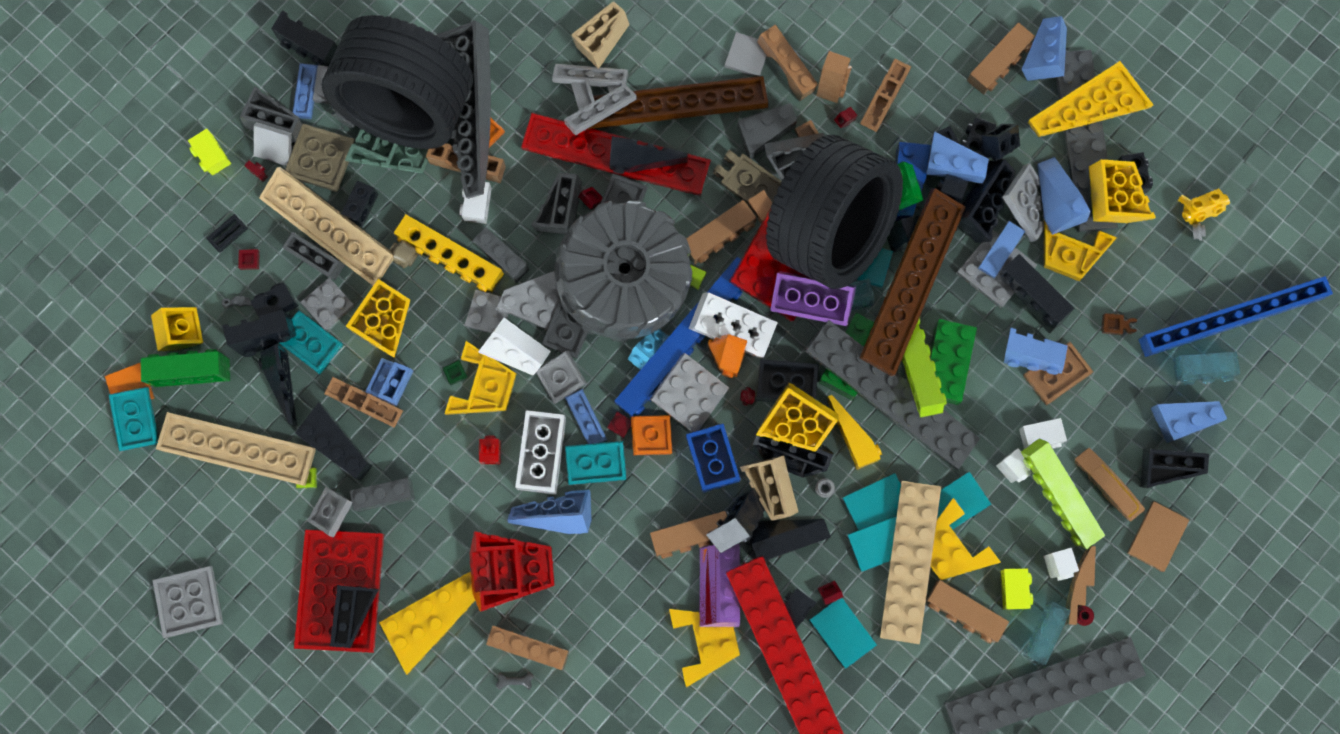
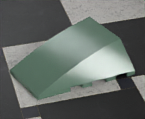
(382, 153)

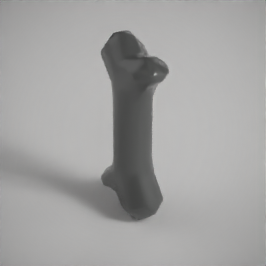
(524, 680)

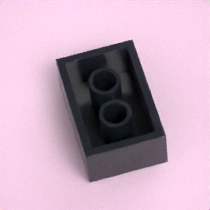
(776, 375)

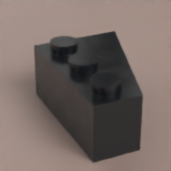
(303, 40)
(259, 334)
(1169, 466)
(798, 605)

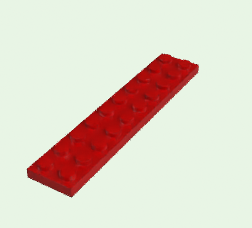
(593, 150)
(783, 648)

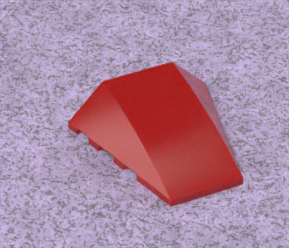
(507, 569)

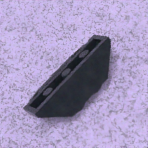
(798, 460)

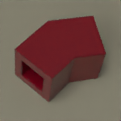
(845, 117)

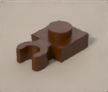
(1115, 324)

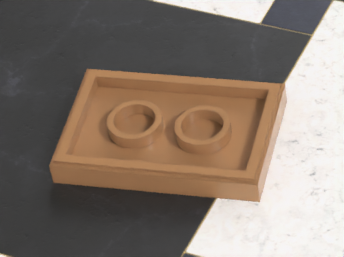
(1052, 386)
(1158, 536)

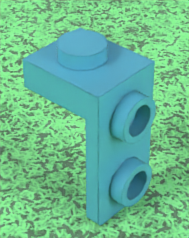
(646, 348)

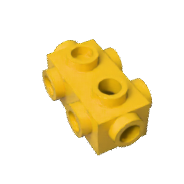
(1204, 206)

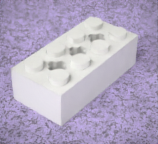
(744, 320)
(531, 443)

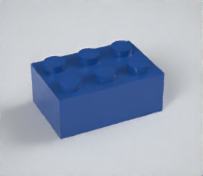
(713, 458)

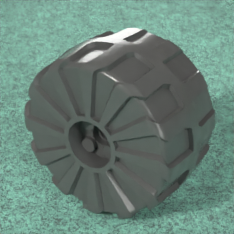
(616, 302)

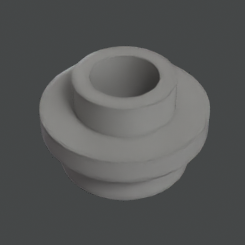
(1199, 231)
(831, 488)

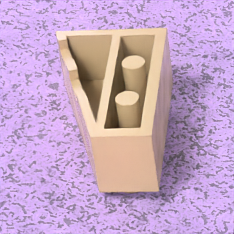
(601, 33)
(773, 486)

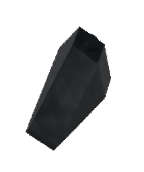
(631, 157)
(276, 368)
(781, 537)

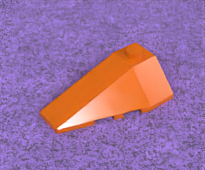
(728, 354)

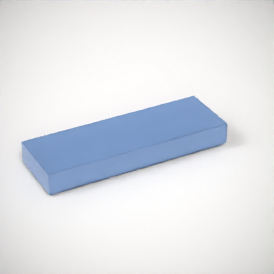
(304, 92)
(1001, 249)
(585, 417)

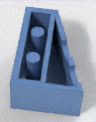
(1048, 51)
(955, 160)
(1035, 354)
(1183, 419)

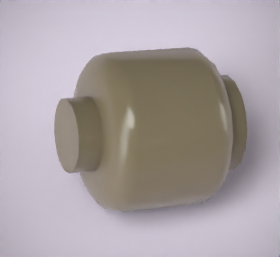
(403, 254)

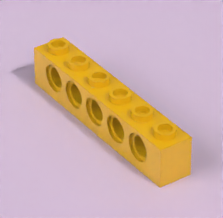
(410, 226)

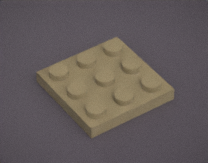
(319, 157)

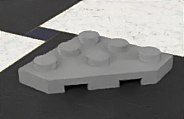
(1025, 202)
(532, 300)

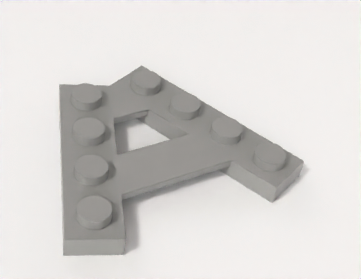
(593, 111)

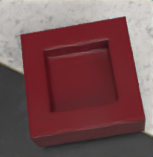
(257, 170)
(590, 197)
(249, 259)
(620, 425)
(830, 592)

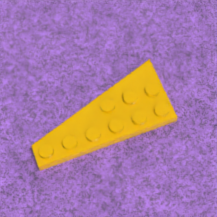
(1101, 98)
(426, 621)

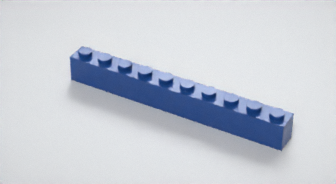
(1235, 316)
(680, 341)

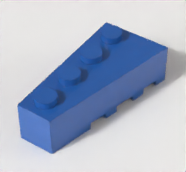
(917, 156)

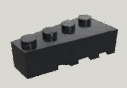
(986, 201)
(1036, 293)
(328, 438)

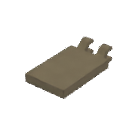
(746, 177)

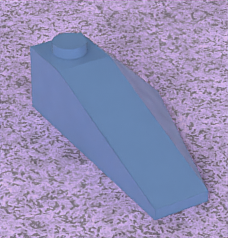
(1061, 199)
(563, 514)

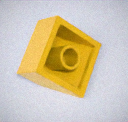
(176, 328)

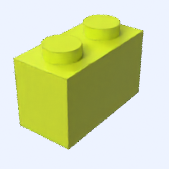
(209, 152)
(1016, 589)

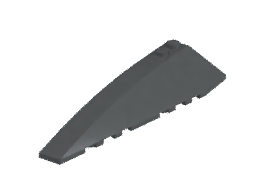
(472, 129)

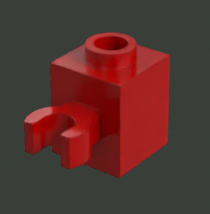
(489, 450)

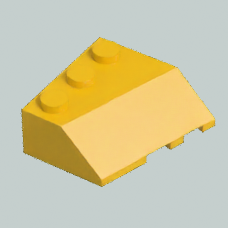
(1118, 193)
(381, 317)
(798, 420)

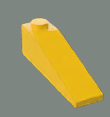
(858, 442)

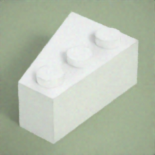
(514, 348)

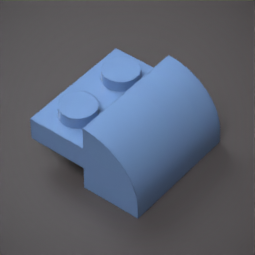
(389, 381)

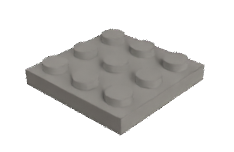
(990, 287)
(689, 393)
(187, 602)

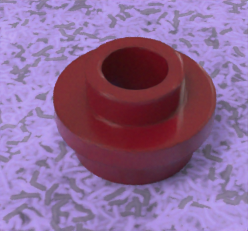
(747, 396)
(1090, 615)

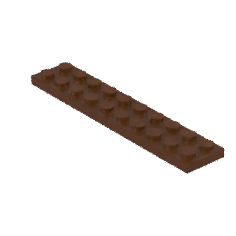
(690, 101)
(912, 282)

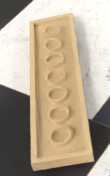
(327, 226)
(236, 449)
(910, 562)

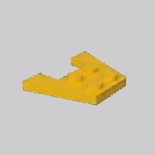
(1072, 256)
(490, 387)
(949, 554)
(714, 645)

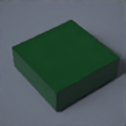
(455, 372)

